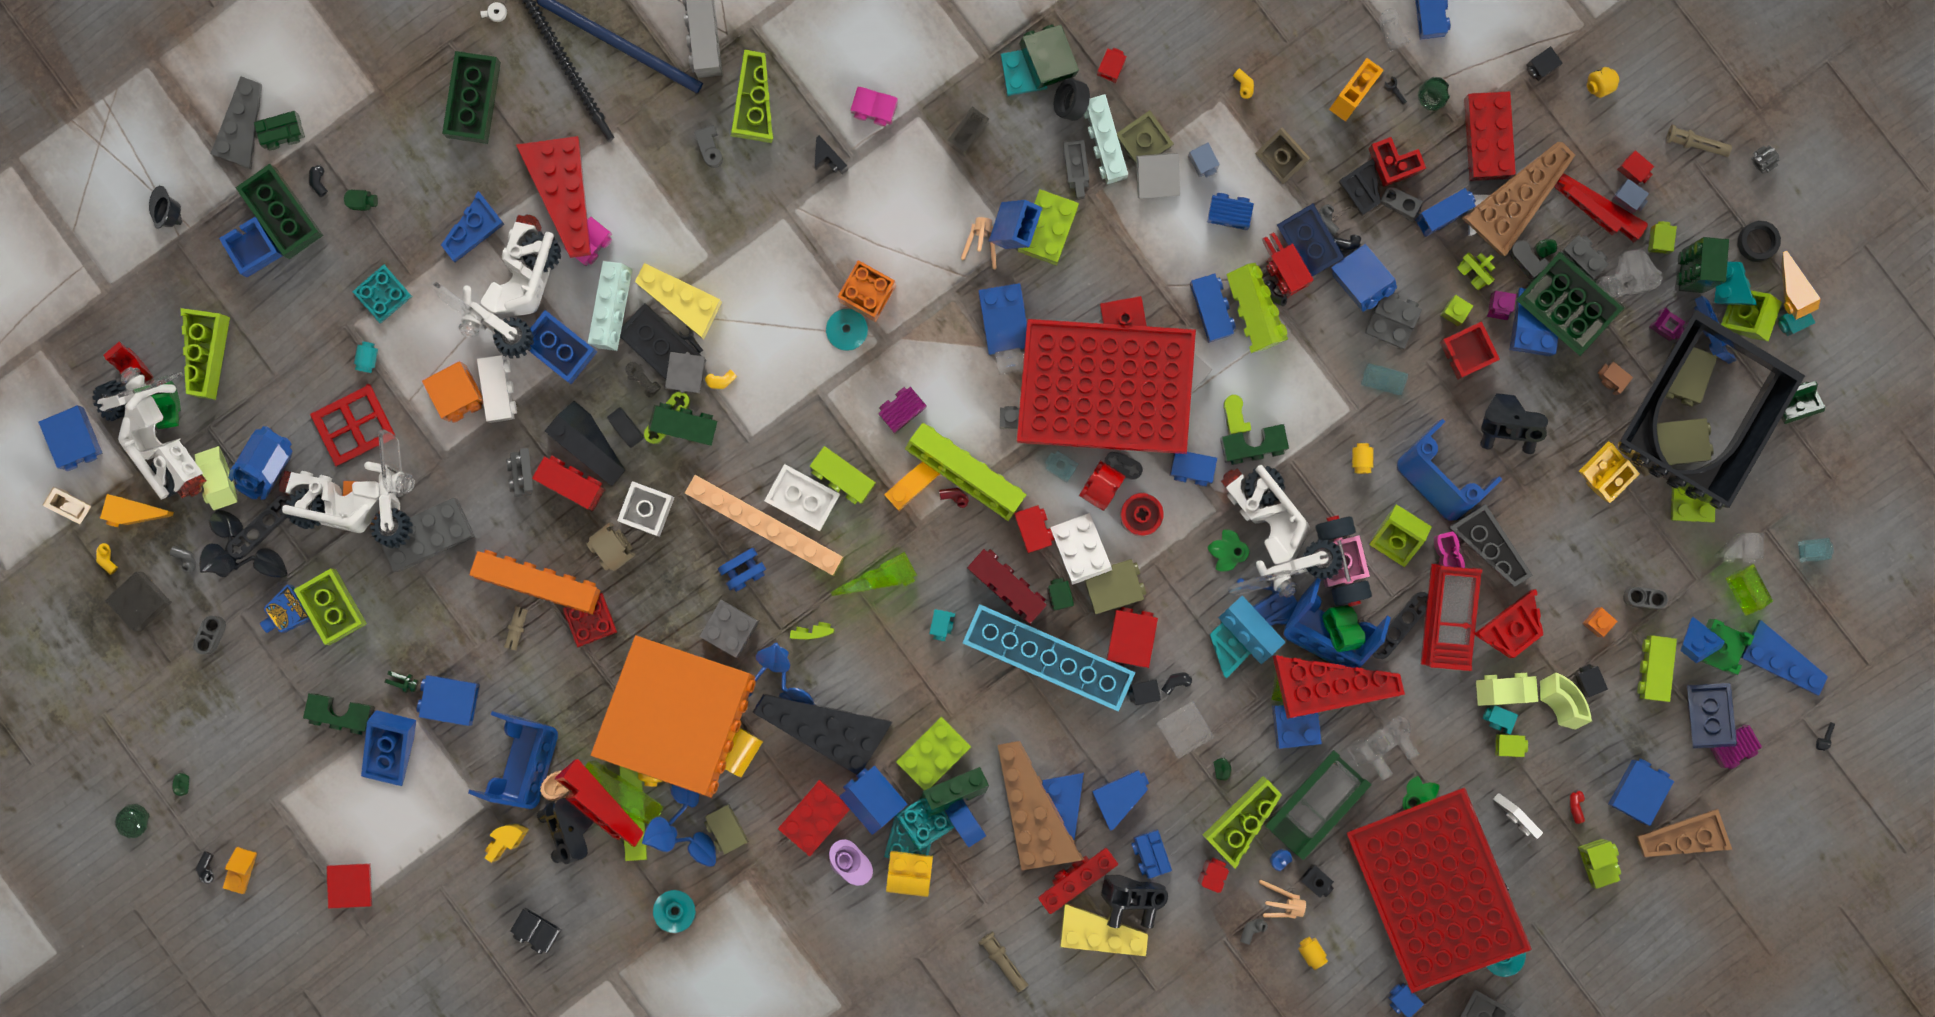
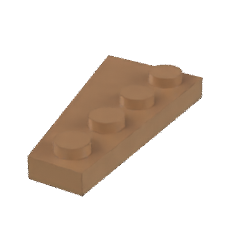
(1687, 836)

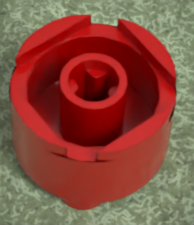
(1102, 485)
(1149, 505)

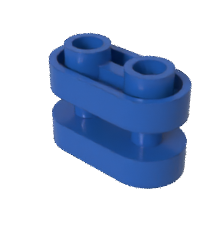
(738, 581)

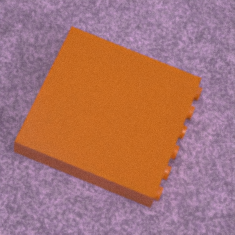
(673, 716)

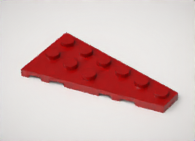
(560, 182)
(1323, 686)

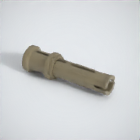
(1688, 137)
(997, 954)

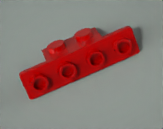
(1076, 879)

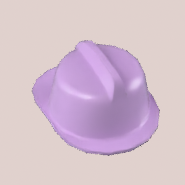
(850, 863)

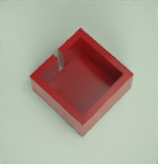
(1469, 350)

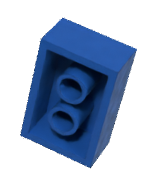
(560, 347)

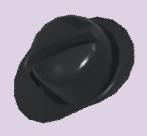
(164, 209)

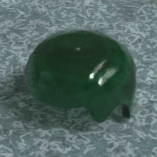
(1433, 93)
(132, 821)

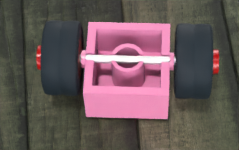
(1354, 561)

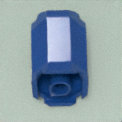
(261, 463)

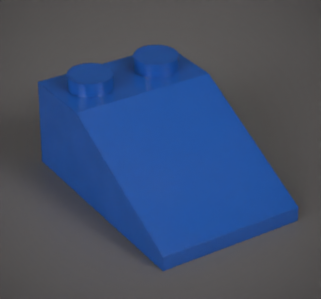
(1003, 317)
(1530, 334)
(387, 747)

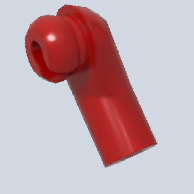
(1575, 808)

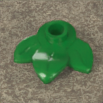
(1225, 550)
(1419, 792)

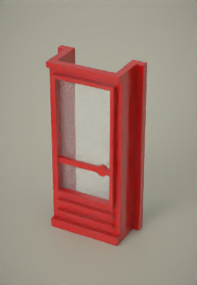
(1451, 617)

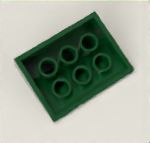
(1570, 303)

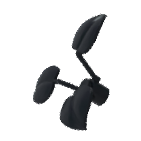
(218, 561)

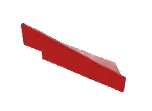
(1601, 210)
(597, 803)

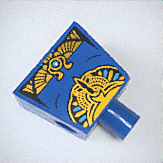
(284, 612)

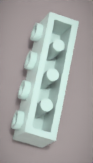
(1106, 140)
(610, 306)

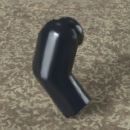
(314, 180)
(1354, 242)
(1276, 298)
(1176, 680)
(203, 868)

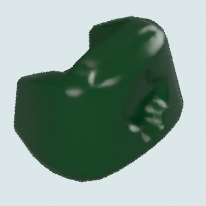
(1545, 247)
(1222, 769)
(180, 784)

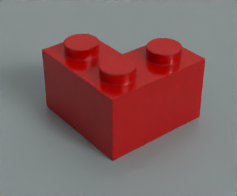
(1393, 167)

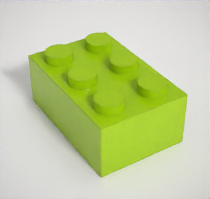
(1051, 228)
(330, 606)
(933, 754)

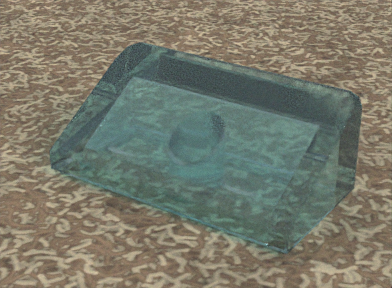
(1384, 379)

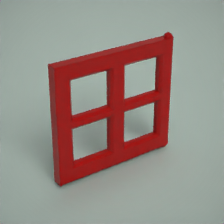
(353, 425)

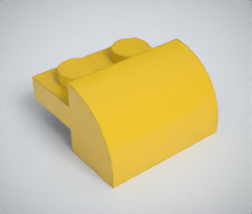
(1608, 472)
(743, 752)
(506, 837)
(909, 873)

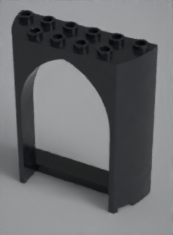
(1724, 476)

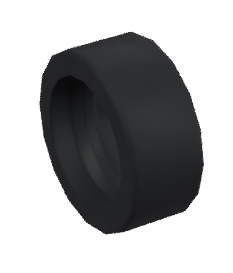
(1079, 103)
(1774, 236)
(625, 427)

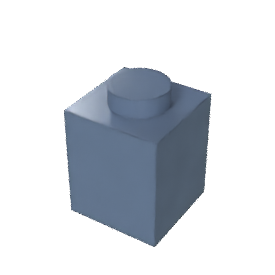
(1204, 160)
(1631, 196)

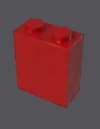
(1132, 637)

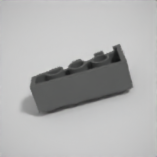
(1490, 542)

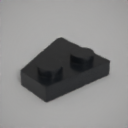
(1362, 187)

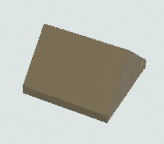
(1282, 156)

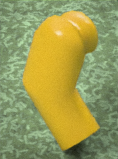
(719, 382)

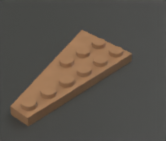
(1511, 207)
(1035, 819)

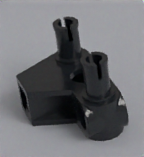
(1508, 413)
(571, 826)
(1123, 891)

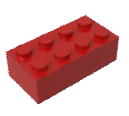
(1489, 136)

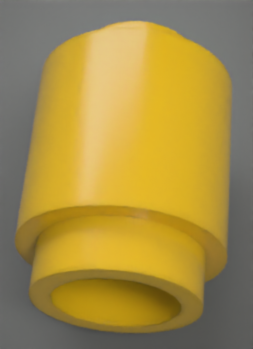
(1362, 458)
(1312, 953)

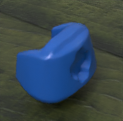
(1280, 859)

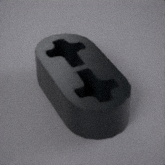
(1125, 461)

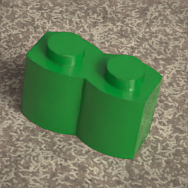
(1344, 628)

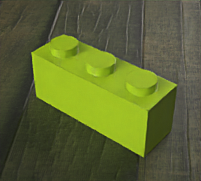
(842, 476)
(1657, 668)

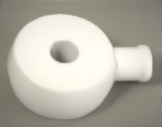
(491, 12)

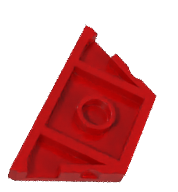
(1514, 627)

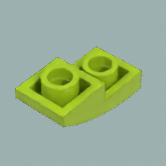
(822, 630)

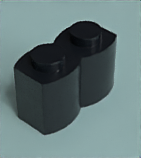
(535, 930)

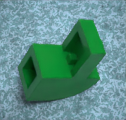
(169, 407)

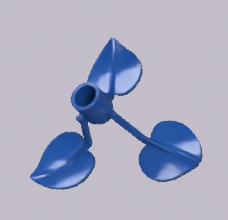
(776, 660)
(663, 836)

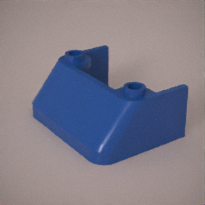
(1433, 485)
(1309, 632)
(526, 763)

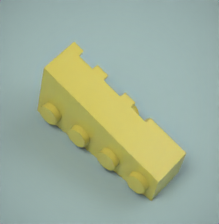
(684, 301)
(1090, 932)

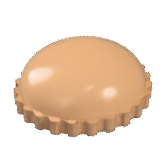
(552, 789)

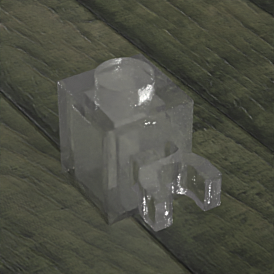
(1009, 361)

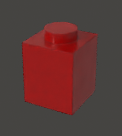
(1112, 64)
(1636, 168)

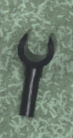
(1395, 90)
(691, 339)
(1824, 744)

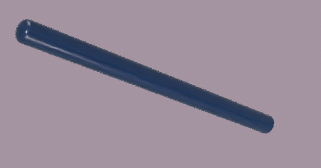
(622, 44)

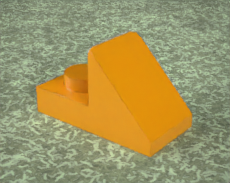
(239, 870)

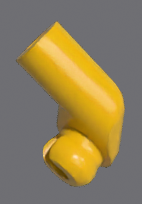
(1247, 84)
(103, 558)

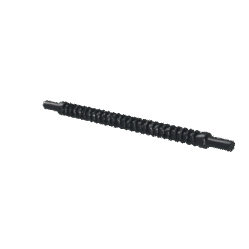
(598, 117)

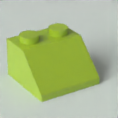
(1753, 320)
(1400, 535)

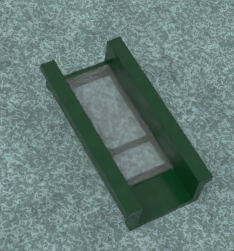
(1318, 805)

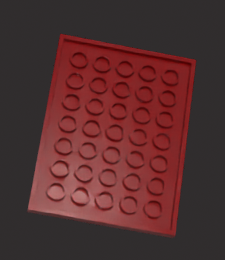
(1106, 386)
(1438, 890)

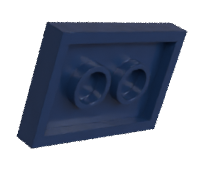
(1311, 239)
(1711, 715)

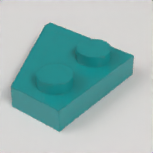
(1017, 74)
(1736, 288)
(1227, 649)

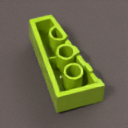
(752, 103)
(1256, 308)
(203, 351)
(1243, 821)

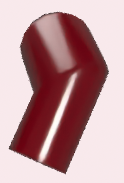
(956, 495)

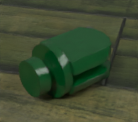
(360, 200)
(409, 684)

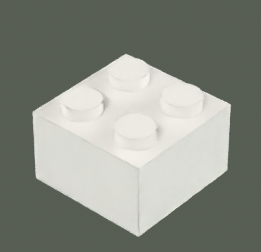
(645, 509)

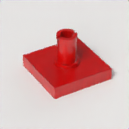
(1124, 312)

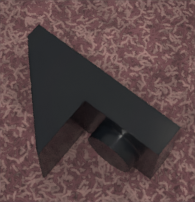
(824, 152)

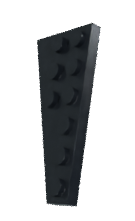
(835, 733)

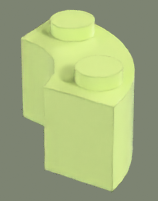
(218, 488)
(1506, 690)
(1565, 701)

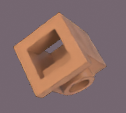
(1614, 377)

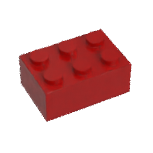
(569, 482)
(814, 817)

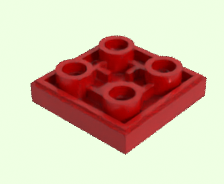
(589, 627)
(349, 885)

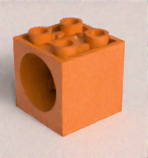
(866, 291)
(454, 392)

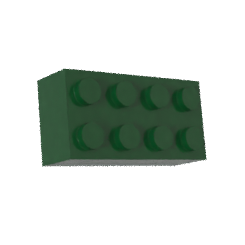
(471, 97)
(279, 211)
(1703, 265)

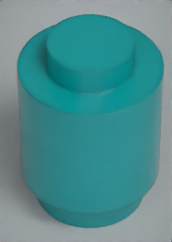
(365, 357)

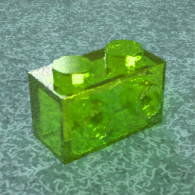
(1749, 589)

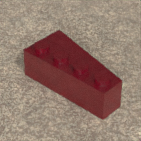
(1006, 586)

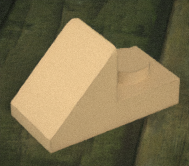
(66, 505)

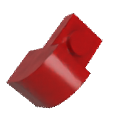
(124, 358)

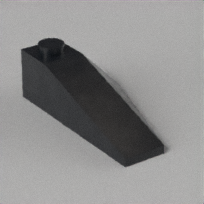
(581, 436)

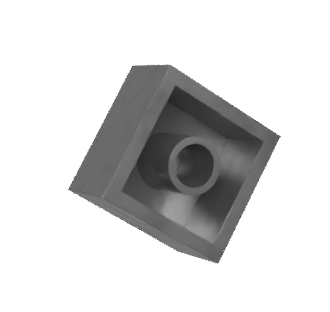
(729, 628)

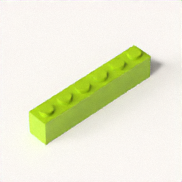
(965, 471)

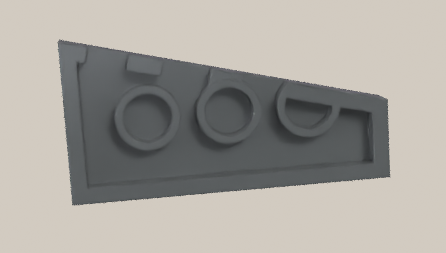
(238, 130)

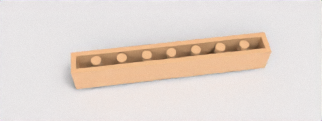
(764, 525)

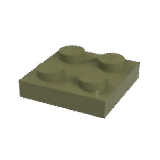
(1144, 137)

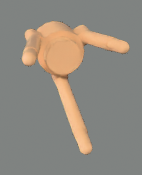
(982, 227)
(1295, 906)

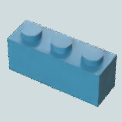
(1251, 630)

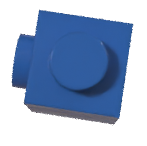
(1404, 1000)

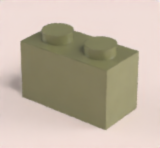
(726, 829)

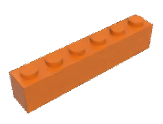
(535, 582)

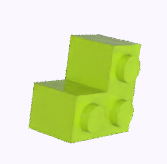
(1600, 862)

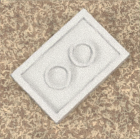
(802, 497)
(1081, 548)

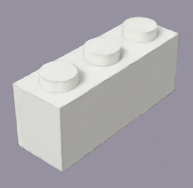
(496, 388)

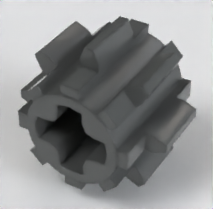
(1765, 159)

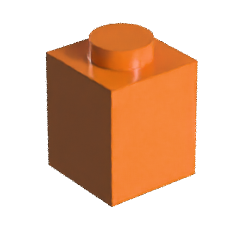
(1600, 622)

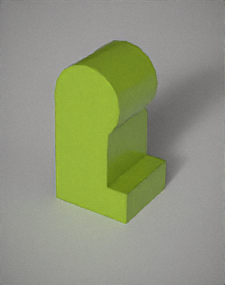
(1234, 417)

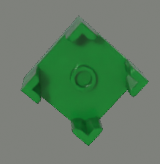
(1729, 655)

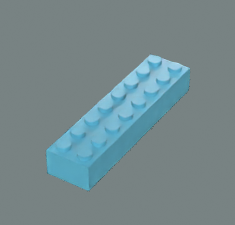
(1048, 657)

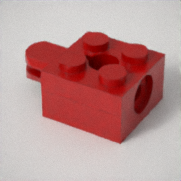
(1286, 267)

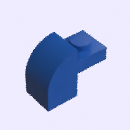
(965, 823)

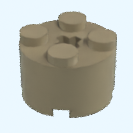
(611, 547)

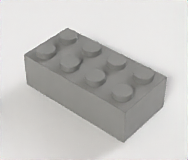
(703, 38)

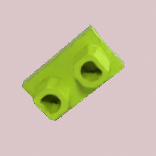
(1483, 276)

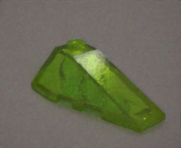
(889, 574)
(632, 800)

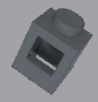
(1009, 417)

